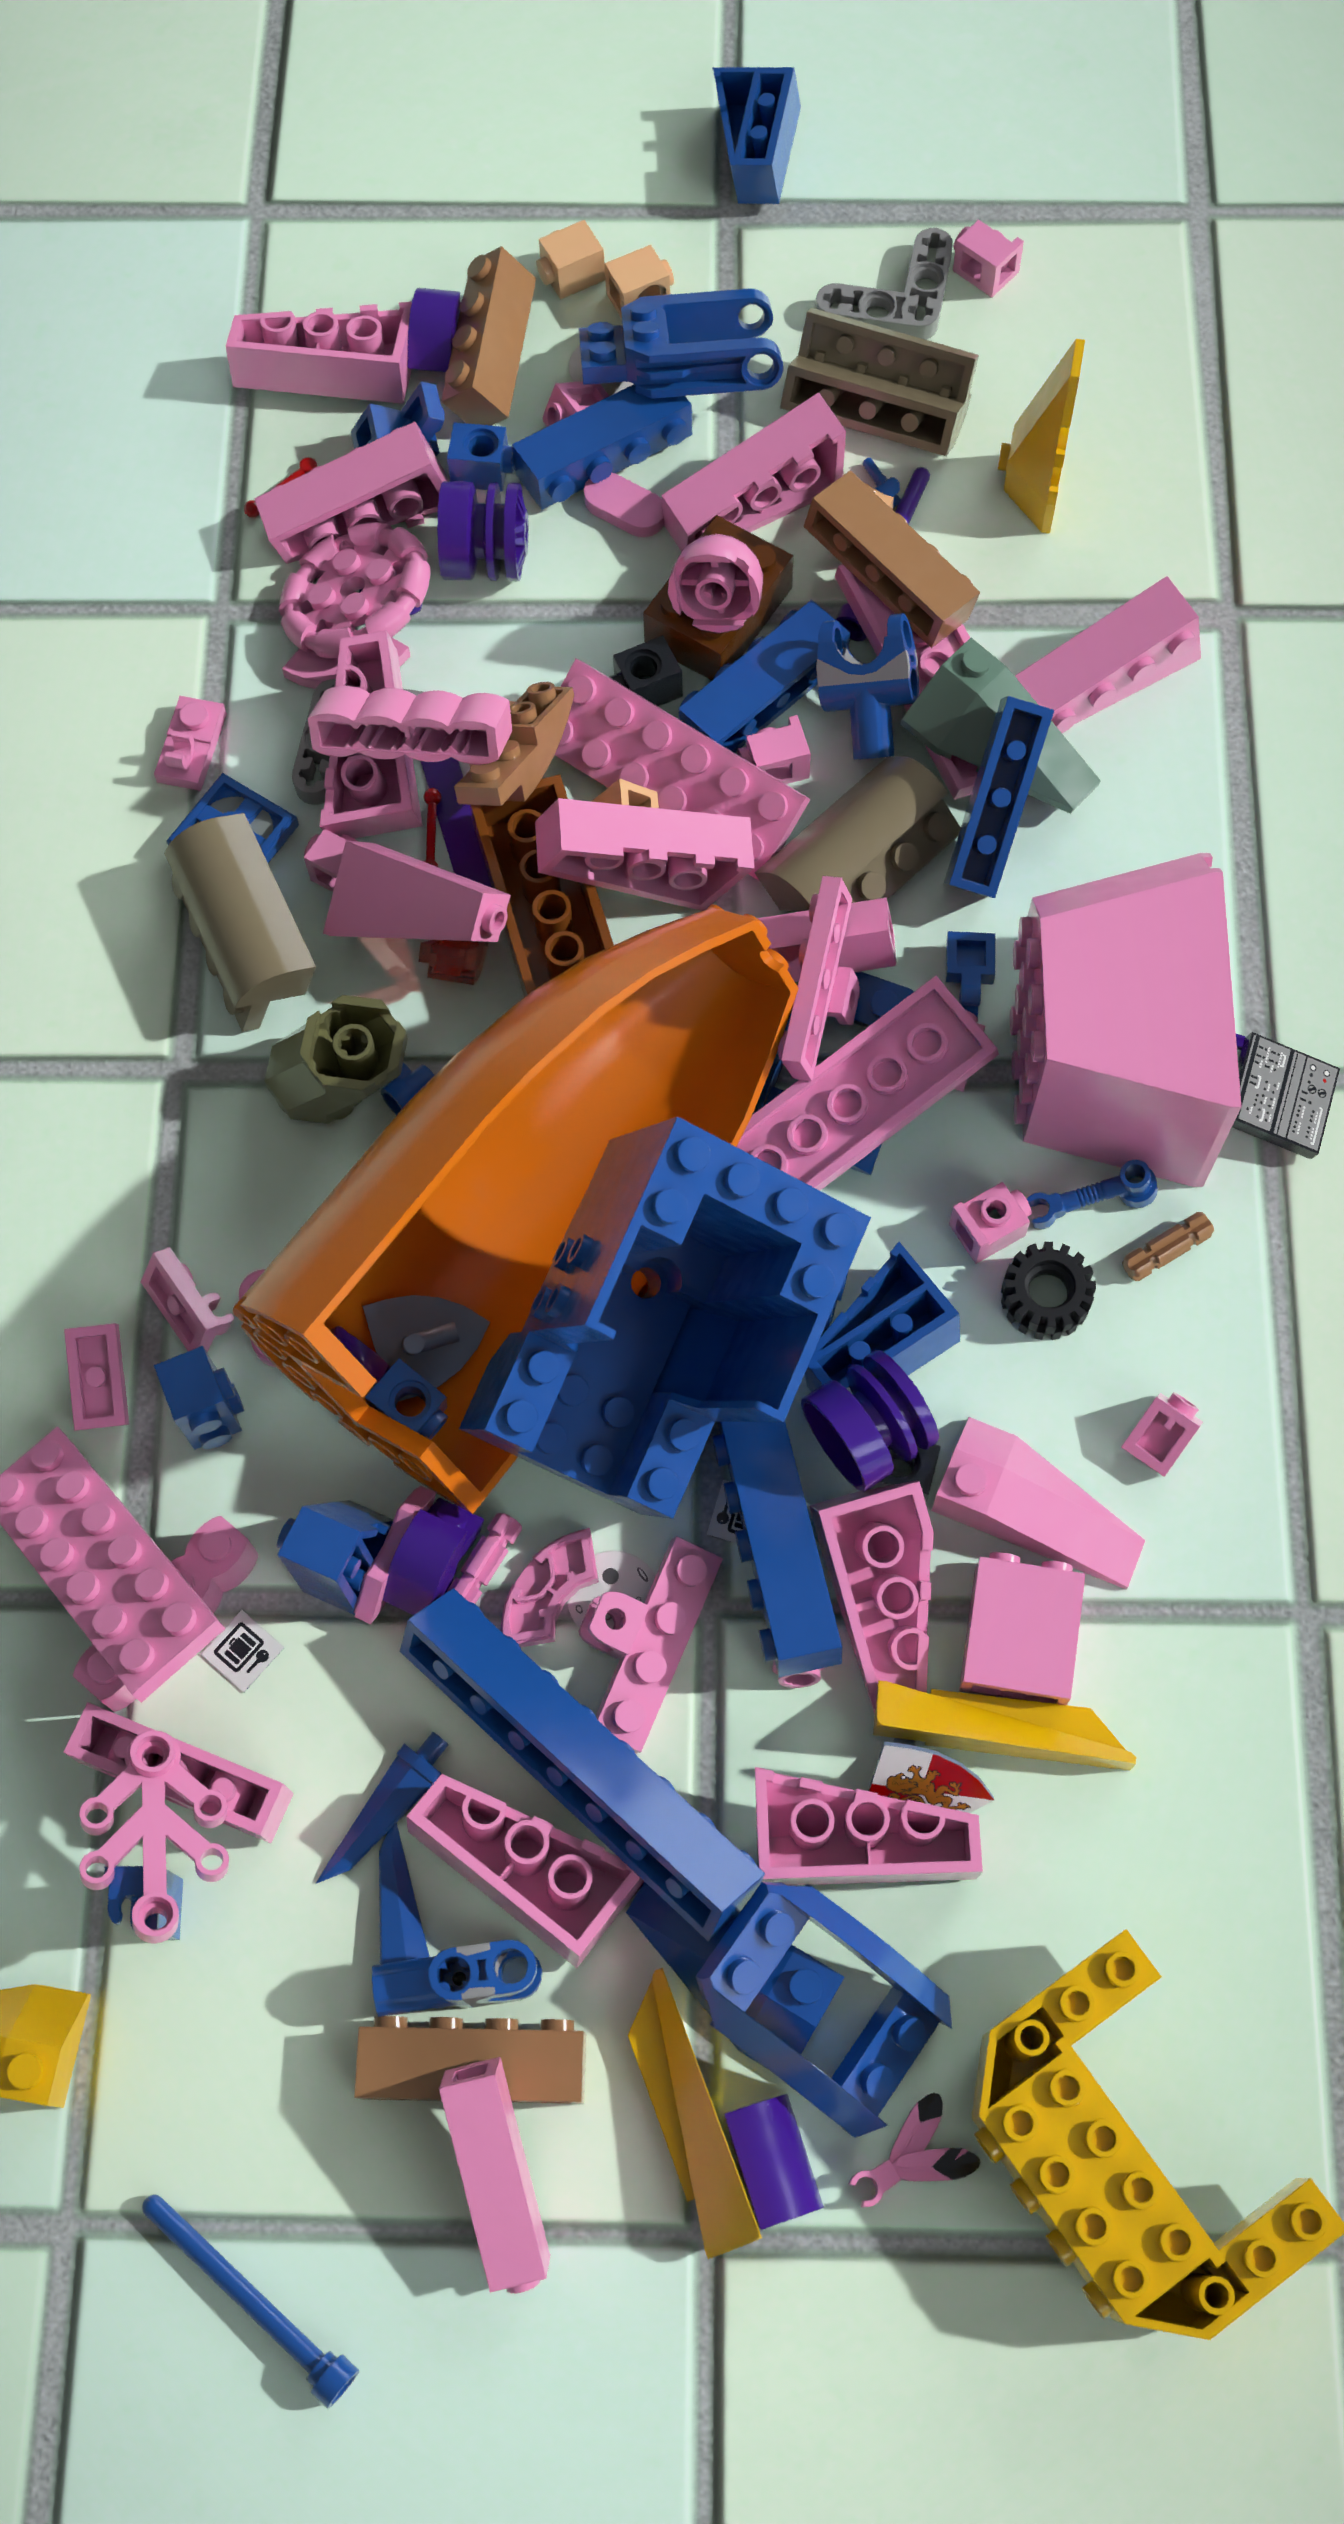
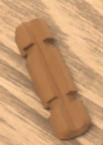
(1168, 1246)

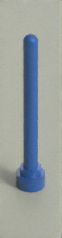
(327, 2373)

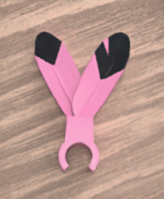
(909, 2158)

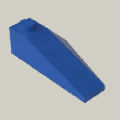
(787, 2003)

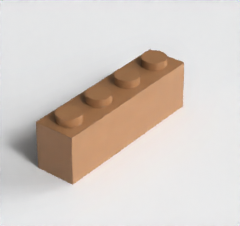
(489, 338)
(891, 558)
(411, 2062)

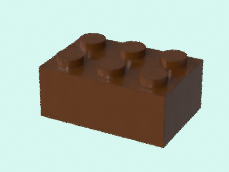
(707, 650)

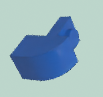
(421, 407)

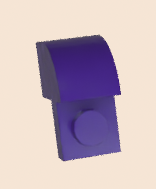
(432, 328)
(429, 1555)

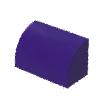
(773, 2161)

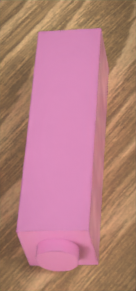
(866, 942)
(495, 2176)

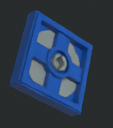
(226, 797)

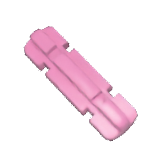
(486, 1557)

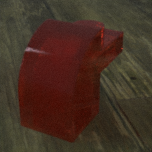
(454, 959)

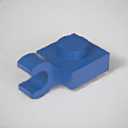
(970, 963)

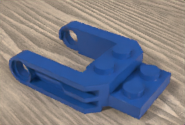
(683, 345)

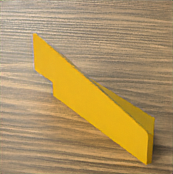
(998, 1726)
(690, 2122)

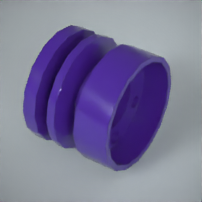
(481, 531)
(877, 1416)

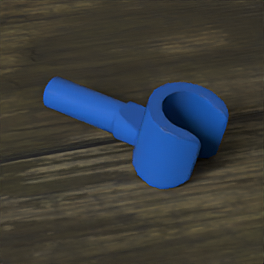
(886, 486)

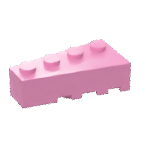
(323, 353)
(761, 476)
(1116, 656)
(645, 850)
(538, 1874)

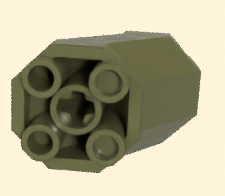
(336, 1060)

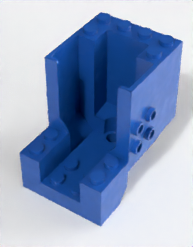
(732, 1311)

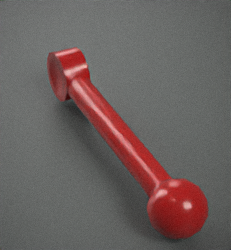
(306, 466)
(432, 798)

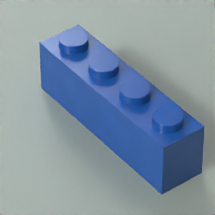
(598, 443)
(761, 682)
(998, 796)

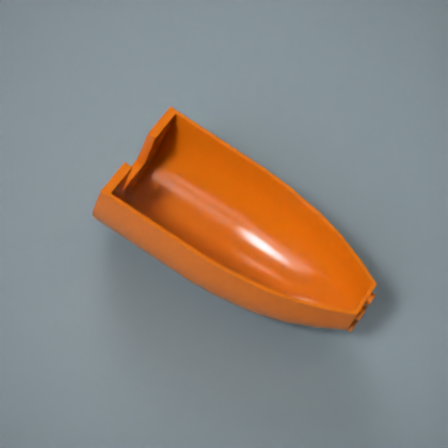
(496, 1157)

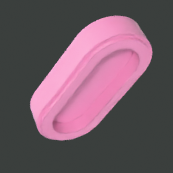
(625, 505)

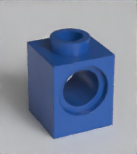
(479, 455)
(404, 1381)

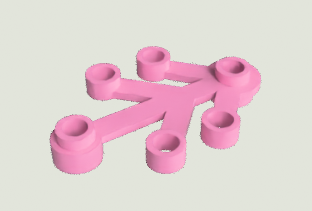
(153, 1824)

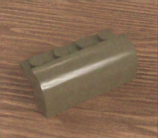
(882, 381)
(868, 837)
(239, 916)

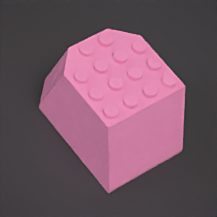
(1129, 1020)

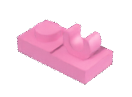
(190, 743)
(181, 1304)
(96, 1377)

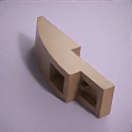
(537, 730)

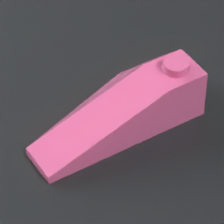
(880, 1571)

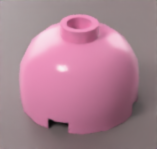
(716, 583)

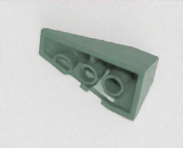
(959, 712)

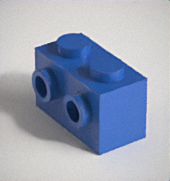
(200, 1398)

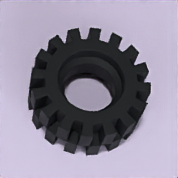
(1058, 1264)

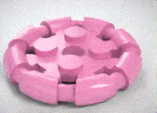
(370, 557)

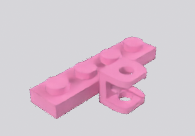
(822, 984)
(648, 1638)

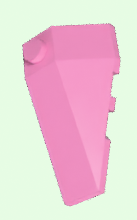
(1022, 1498)

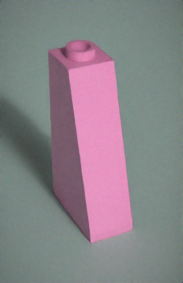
(405, 898)

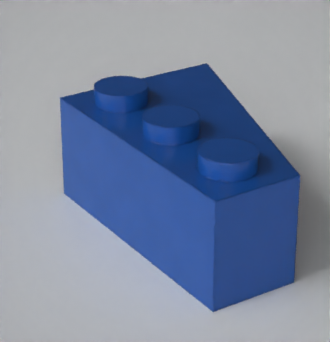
(759, 127)
(895, 1314)
(332, 1549)

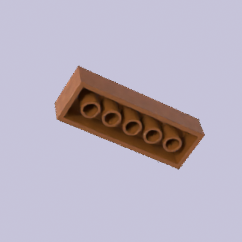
(549, 918)

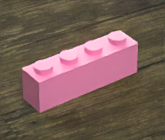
(854, 1836)

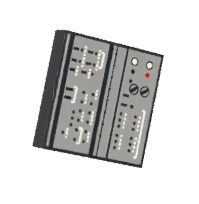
(1284, 1095)

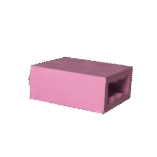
(1022, 1630)

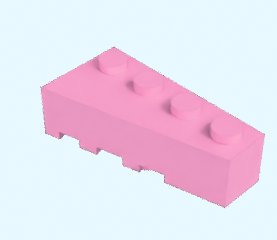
(376, 483)
(365, 792)

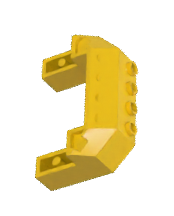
(1100, 2186)

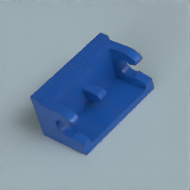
(129, 1885)

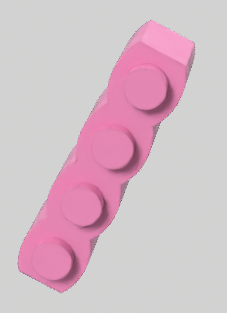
(420, 726)
(212, 1564)

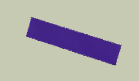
(456, 821)

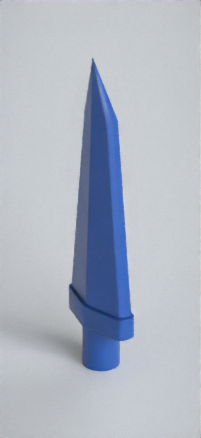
(394, 1796)
(399, 1917)

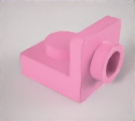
(571, 398)
(1163, 1432)

